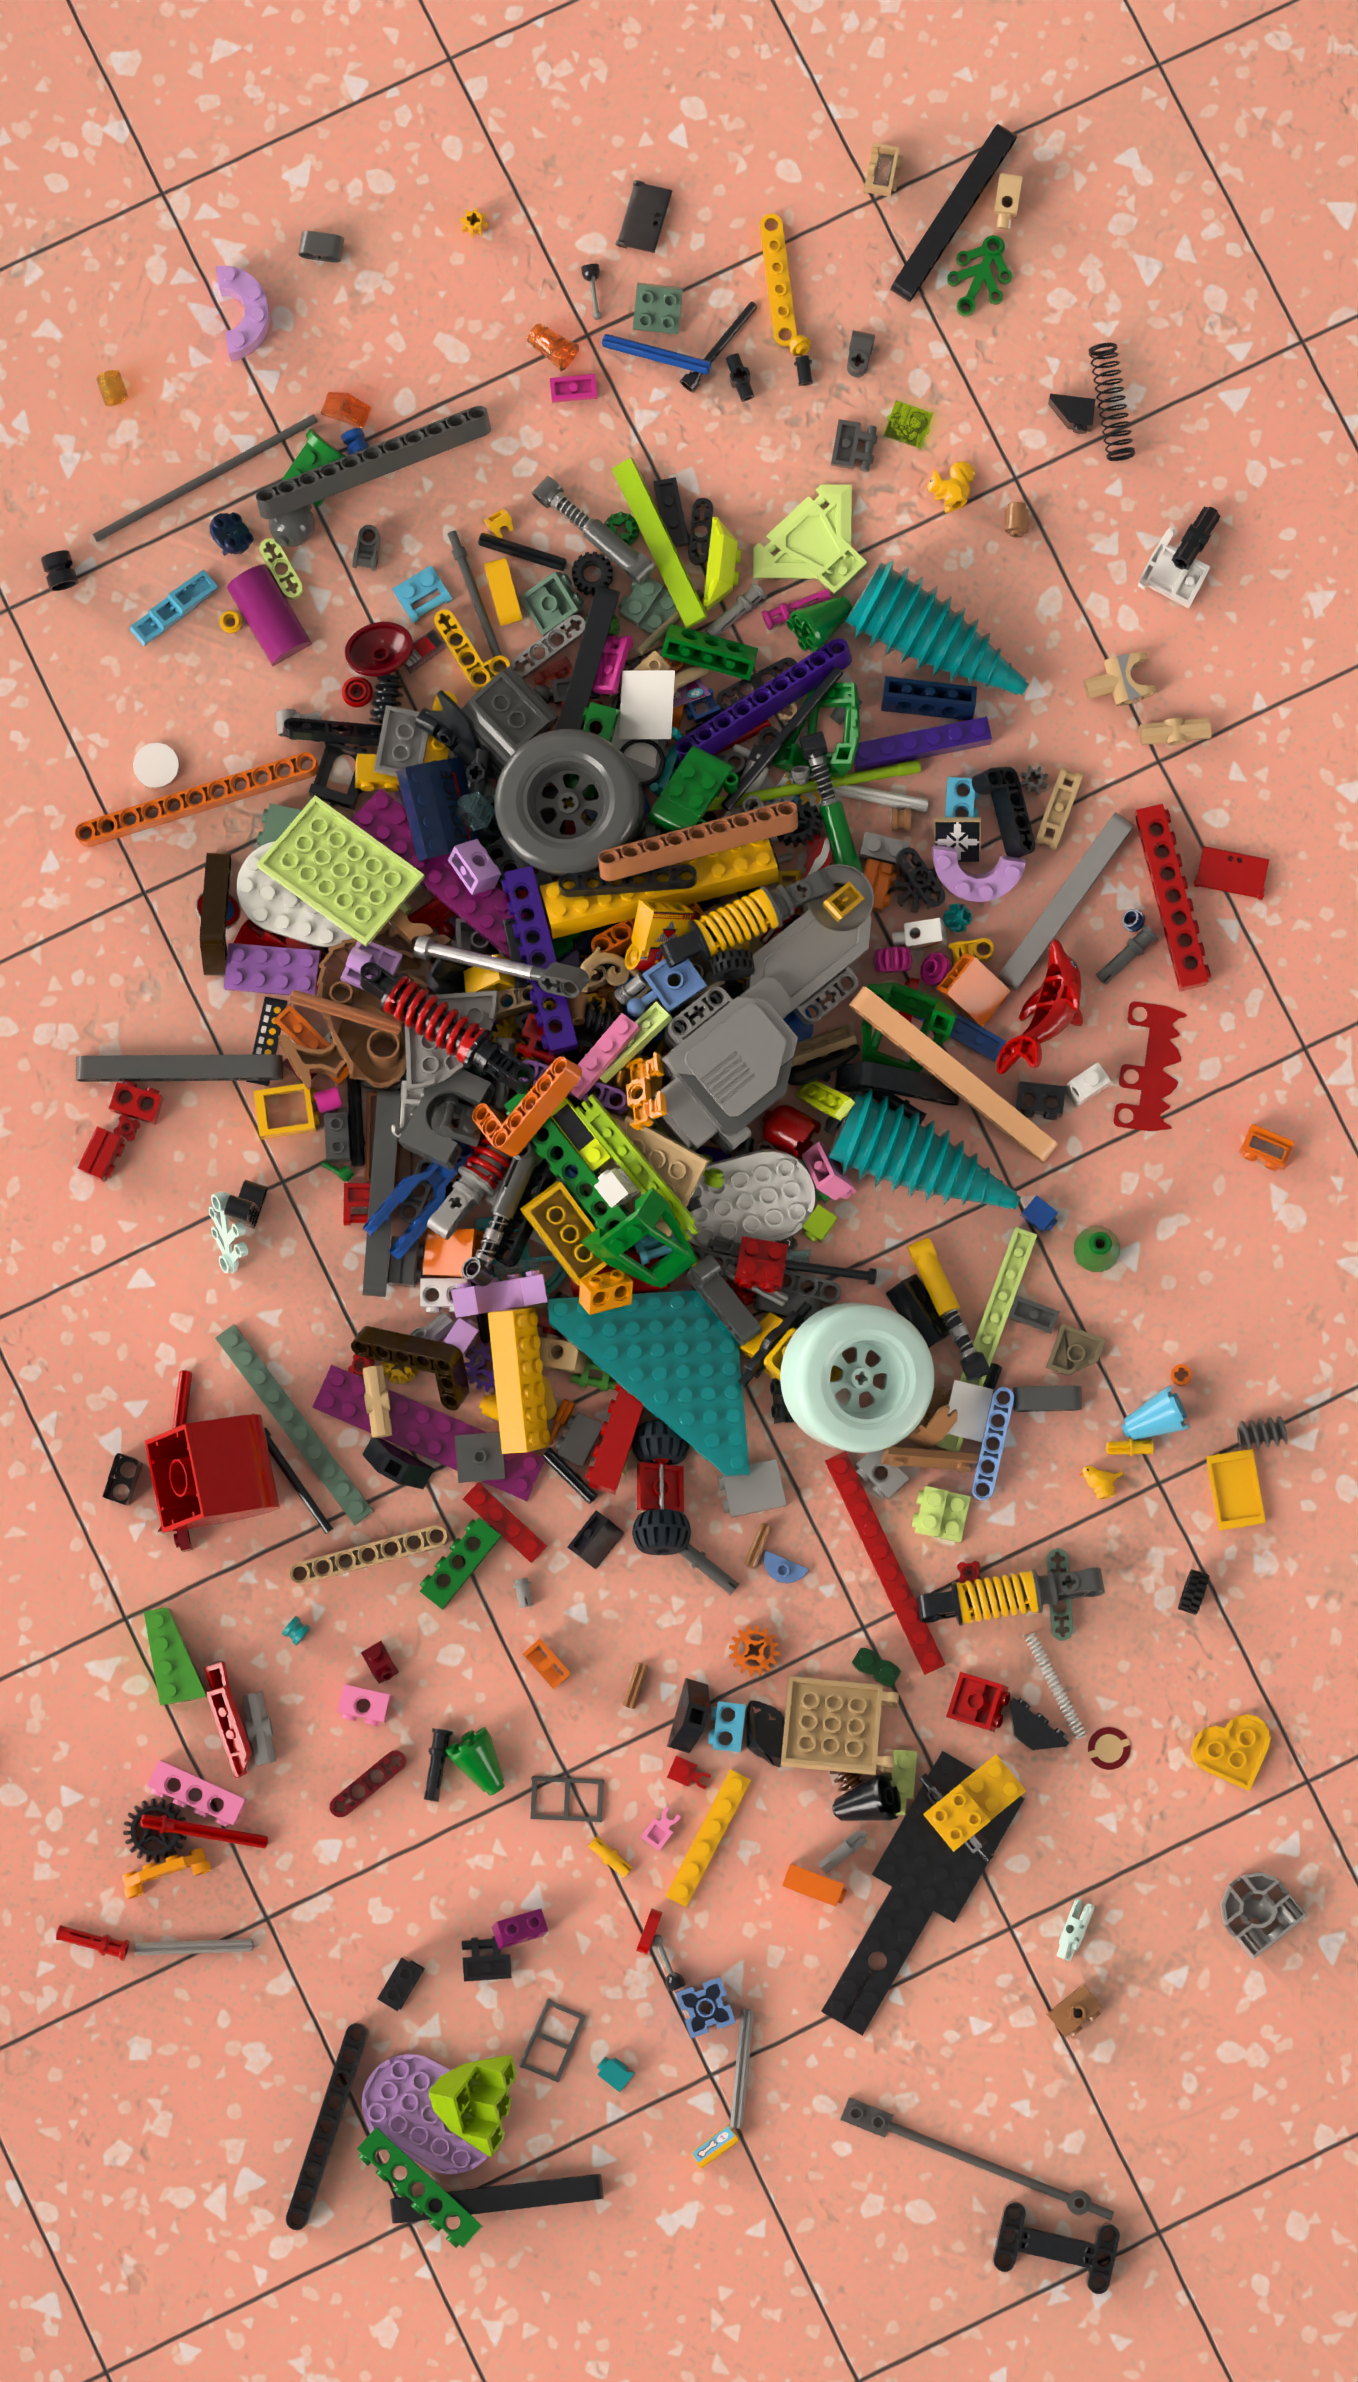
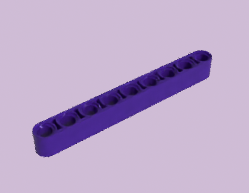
(767, 700)

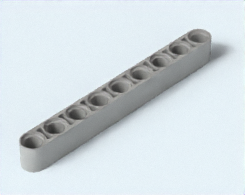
(1065, 901)

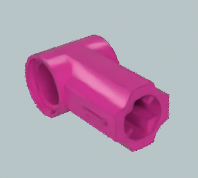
(328, 1100)

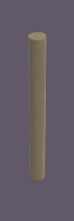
(661, 631)

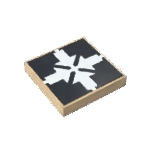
(961, 834)

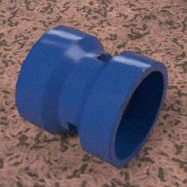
(354, 440)

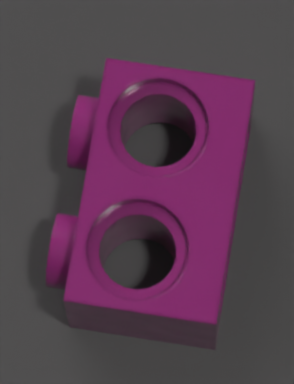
(520, 1929)

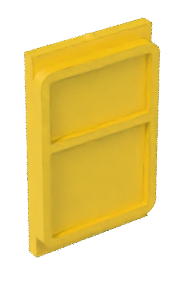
(1235, 1489)

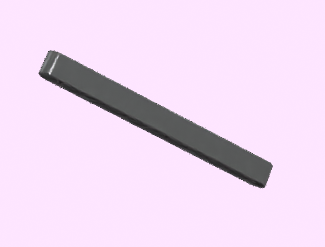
(373, 462)

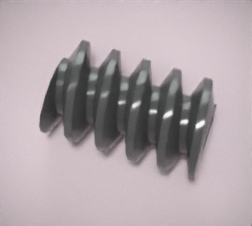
(1261, 1432)

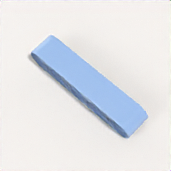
(992, 1432)

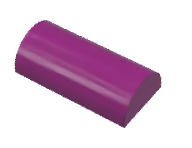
(268, 614)

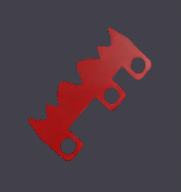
(1152, 1079)

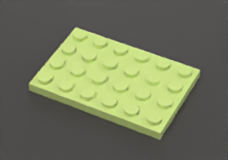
(340, 871)

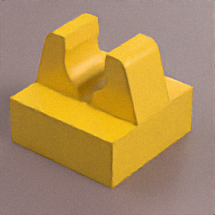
(497, 520)

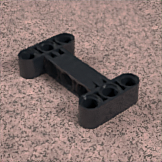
(1056, 2247)

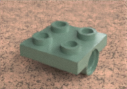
(657, 308)

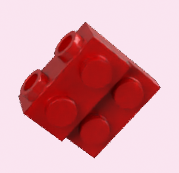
(761, 1264)
(978, 1702)

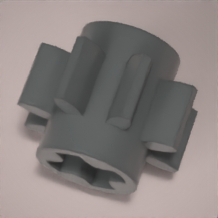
(1037, 775)

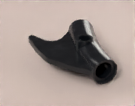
(450, 728)

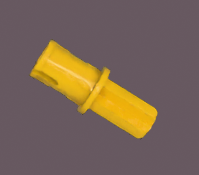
(1130, 1447)

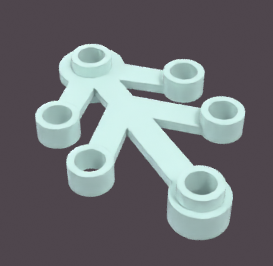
(224, 1236)

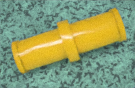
(610, 1856)

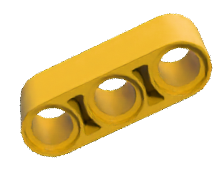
(503, 591)

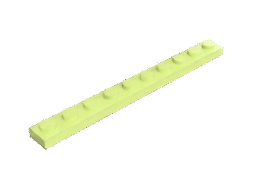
(998, 1310)

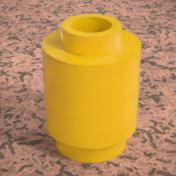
(489, 1406)

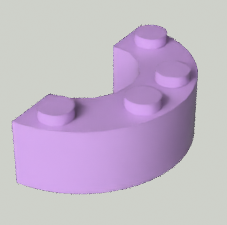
(255, 324)
(976, 886)
(499, 1295)

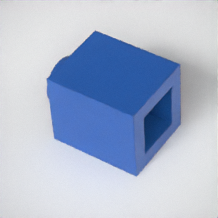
(1040, 1214)

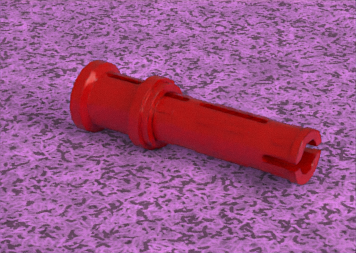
(104, 1944)

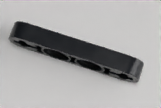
(755, 682)

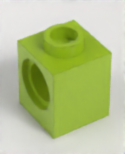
(818, 1224)

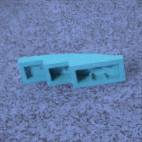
(173, 608)

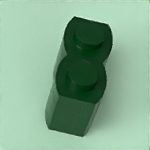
(882, 1671)

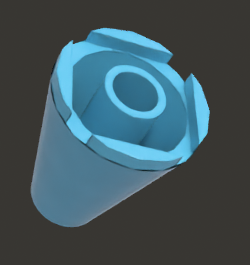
(1156, 1417)

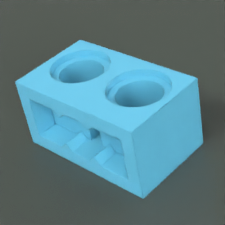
(956, 802)
(734, 1727)

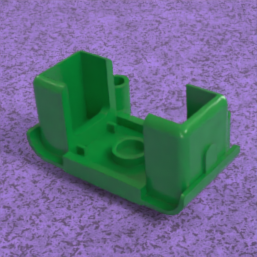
(692, 791)

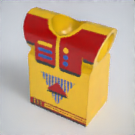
(654, 925)

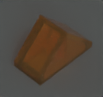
(346, 409)

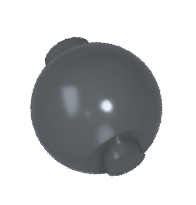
(293, 527)

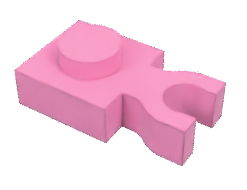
(658, 1831)

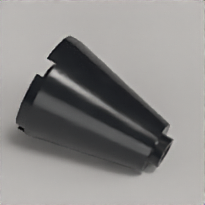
(869, 1801)

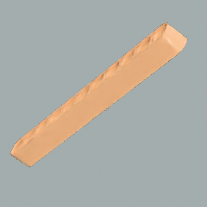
(953, 1074)

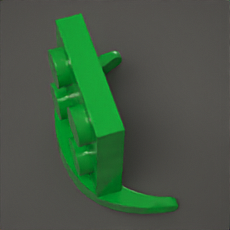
(313, 455)

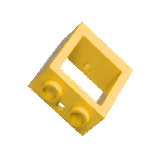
(262, 1116)

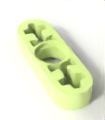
(294, 580)

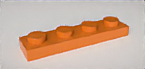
(305, 1035)

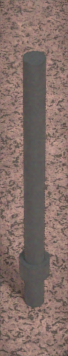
(460, 554)

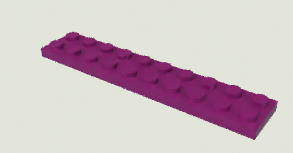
(484, 912)
(420, 1429)

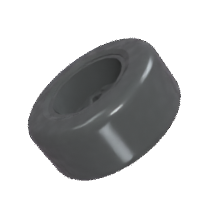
(546, 761)

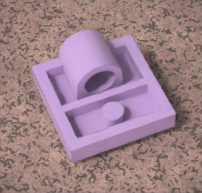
(374, 953)

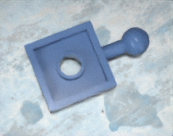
(670, 996)

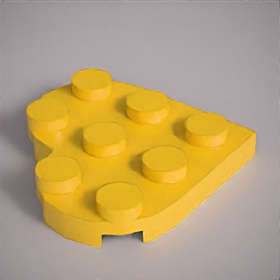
(1233, 1751)

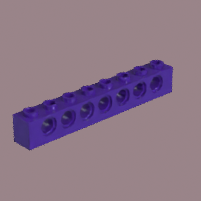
(525, 880)

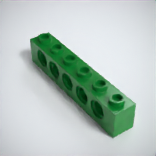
(368, 2154)

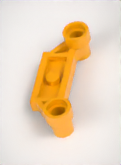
(133, 1881)

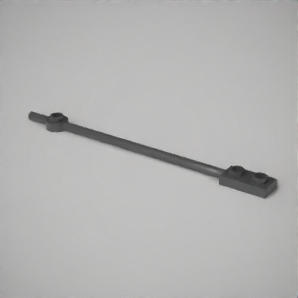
(880, 2122)

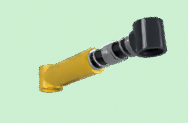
(947, 1307)

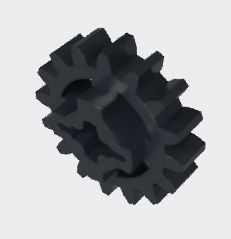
(805, 828)

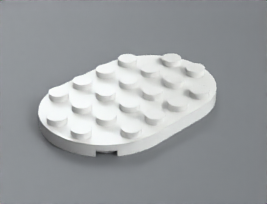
(281, 911)
(761, 1198)

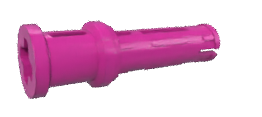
(784, 609)

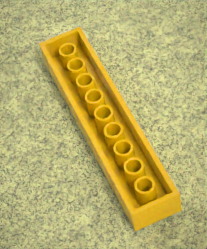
(717, 876)

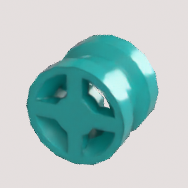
(296, 1630)

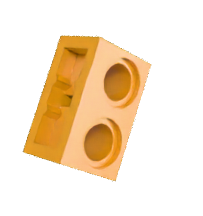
(605, 1291)

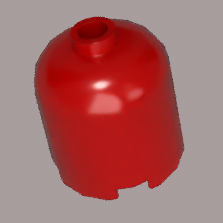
(789, 1130)

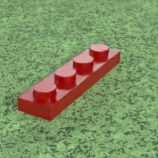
(504, 1522)

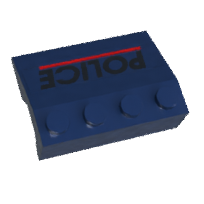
(430, 800)

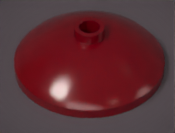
(379, 649)

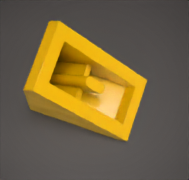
(843, 901)

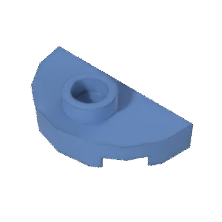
(783, 1569)

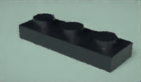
(671, 510)

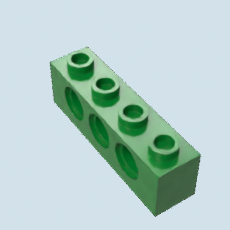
(709, 652)
(608, 718)
(442, 1595)

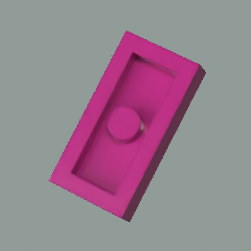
(573, 388)

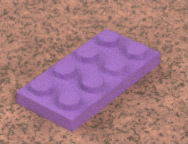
(271, 969)

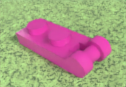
(612, 664)

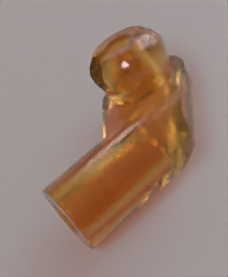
(608, 993)

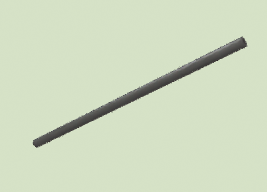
(204, 478)

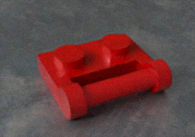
(355, 1196)

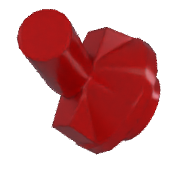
(744, 1295)

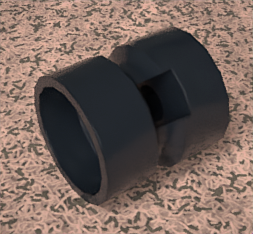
(60, 574)

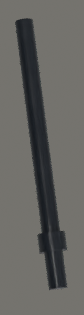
(297, 1485)

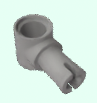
(282, 715)

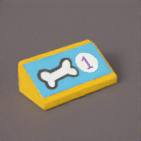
(714, 2146)

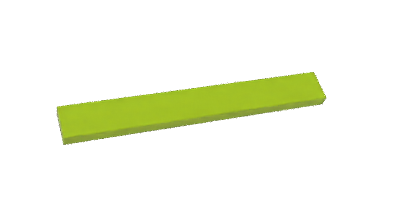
(659, 543)

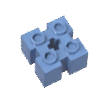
(698, 2020)

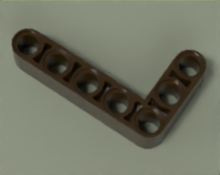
(214, 913)
(419, 1354)

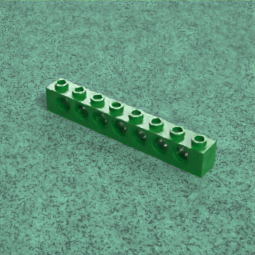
(561, 1167)

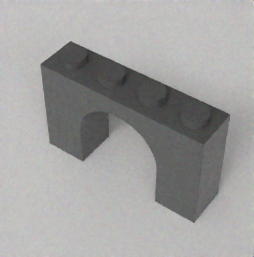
(418, 1133)

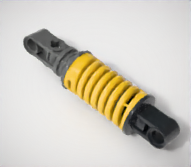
(743, 919)
(1021, 1591)

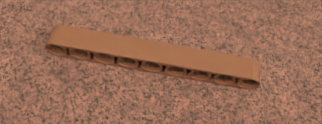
(698, 841)

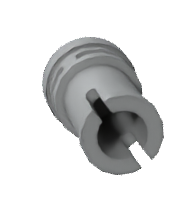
(629, 990)

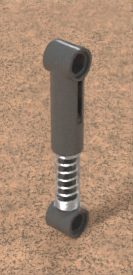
(634, 564)

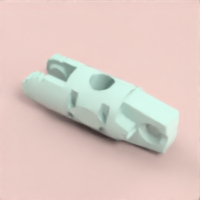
(1074, 1929)

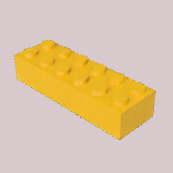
(518, 1380)

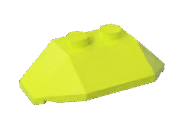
(721, 565)

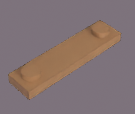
(929, 1458)

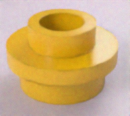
(799, 345)
(230, 615)

